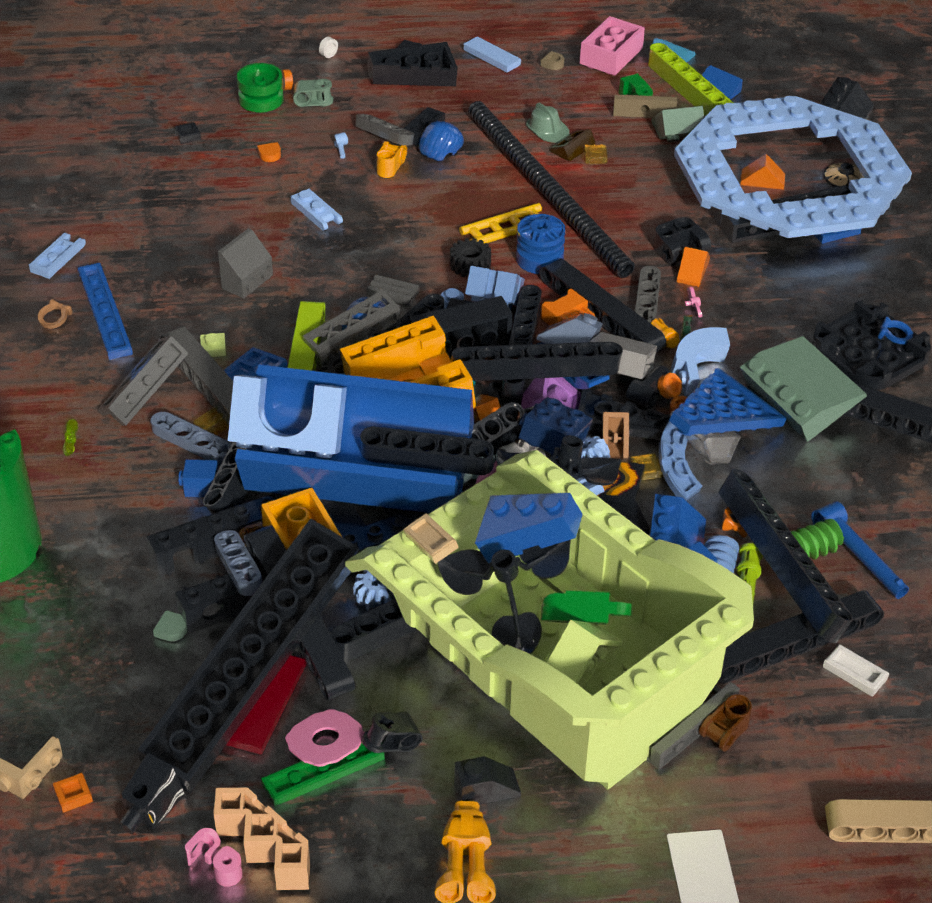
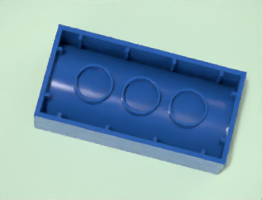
(348, 474)

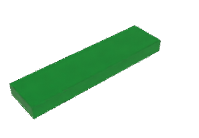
(305, 777)

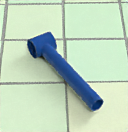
(860, 549)

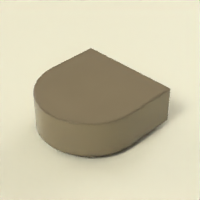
(553, 61)

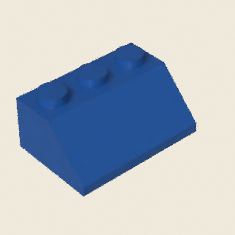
(676, 521)

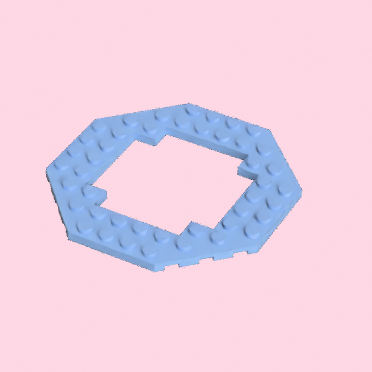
(864, 140)

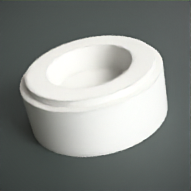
(328, 47)

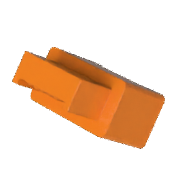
(564, 308)

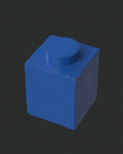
(197, 477)

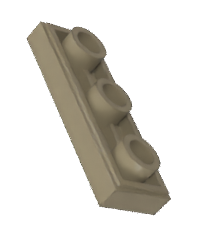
(642, 105)

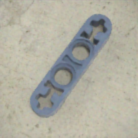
(168, 425)
(238, 562)

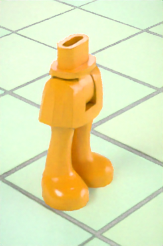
(466, 835)

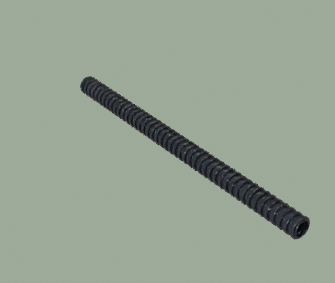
(552, 190)

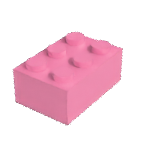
(612, 45)

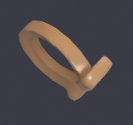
(54, 305)

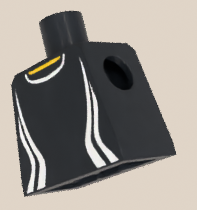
(150, 794)

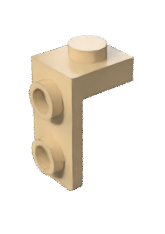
(24, 780)

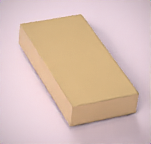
(431, 538)

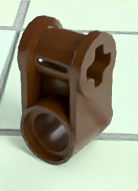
(727, 721)

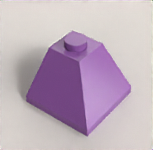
(553, 388)

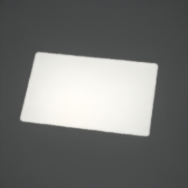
(702, 867)

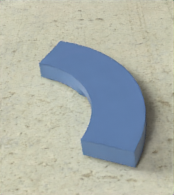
(673, 463)

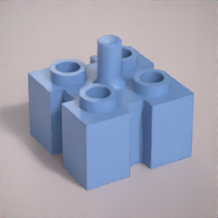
(490, 283)

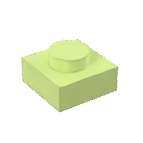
(214, 344)

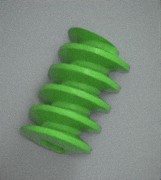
(819, 538)

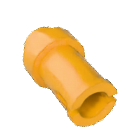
(670, 334)

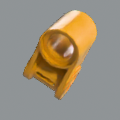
(390, 159)

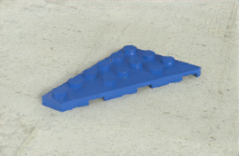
(724, 406)

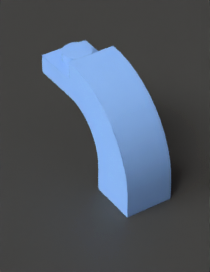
(698, 347)

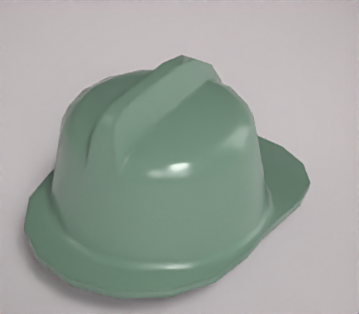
(547, 124)

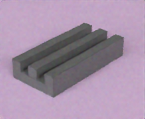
(397, 290)

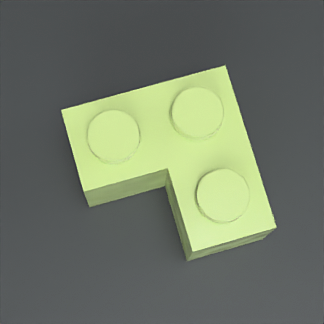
(582, 650)

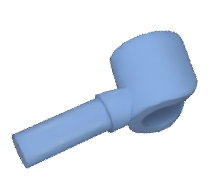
(341, 140)

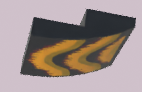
(626, 485)

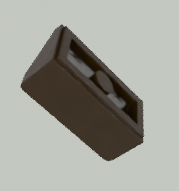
(573, 144)

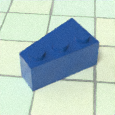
(527, 521)

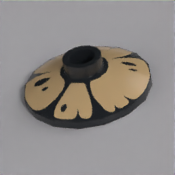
(841, 174)

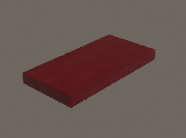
(263, 718)

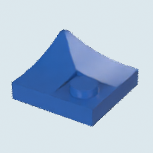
(248, 363)

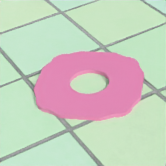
(348, 741)

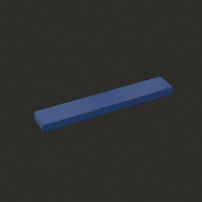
(105, 311)

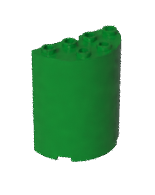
(18, 517)

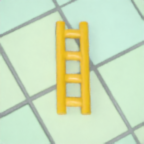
(493, 222)

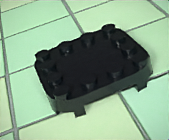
(863, 357)

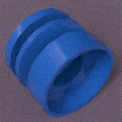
(539, 241)

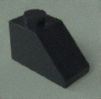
(484, 781)

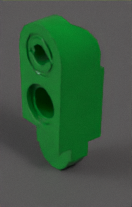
(582, 606)

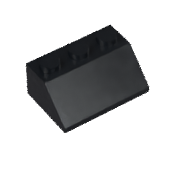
(848, 97)

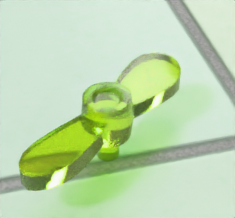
(70, 437)

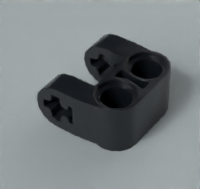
(678, 234)

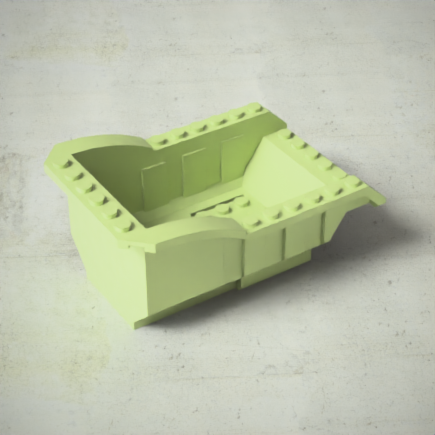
(672, 644)

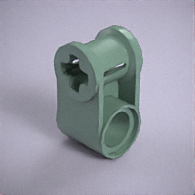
(313, 93)

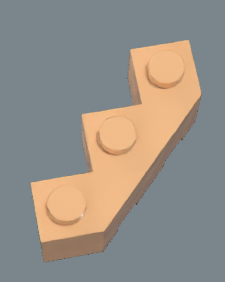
(265, 836)

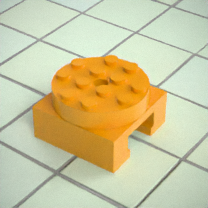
(408, 355)

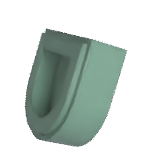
(170, 627)

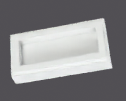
(856, 670)

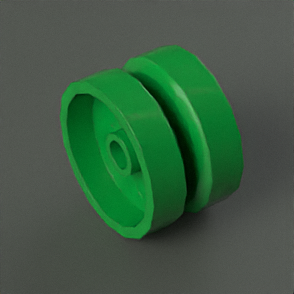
(260, 87)

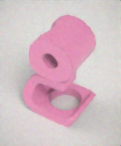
(225, 860)

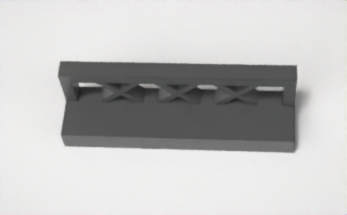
(357, 330)
(144, 380)
(688, 730)

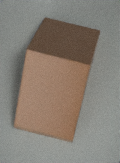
(616, 434)

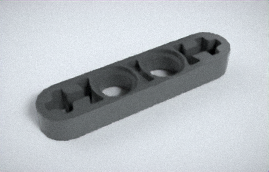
(384, 129)
(648, 298)

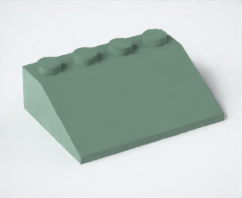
(802, 385)

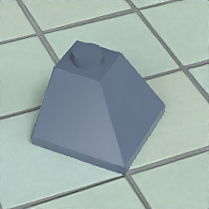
(572, 330)

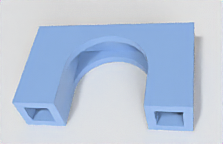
(250, 426)

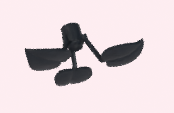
(595, 470)
(468, 568)

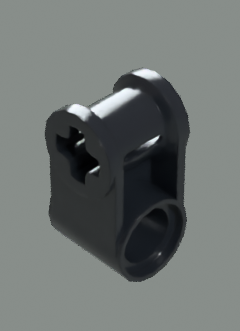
(392, 733)

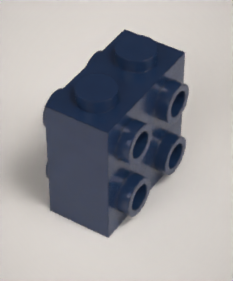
(551, 422)

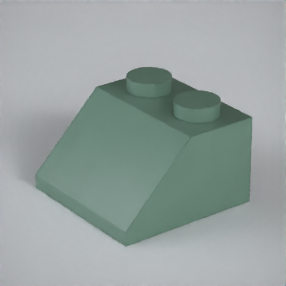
(677, 123)

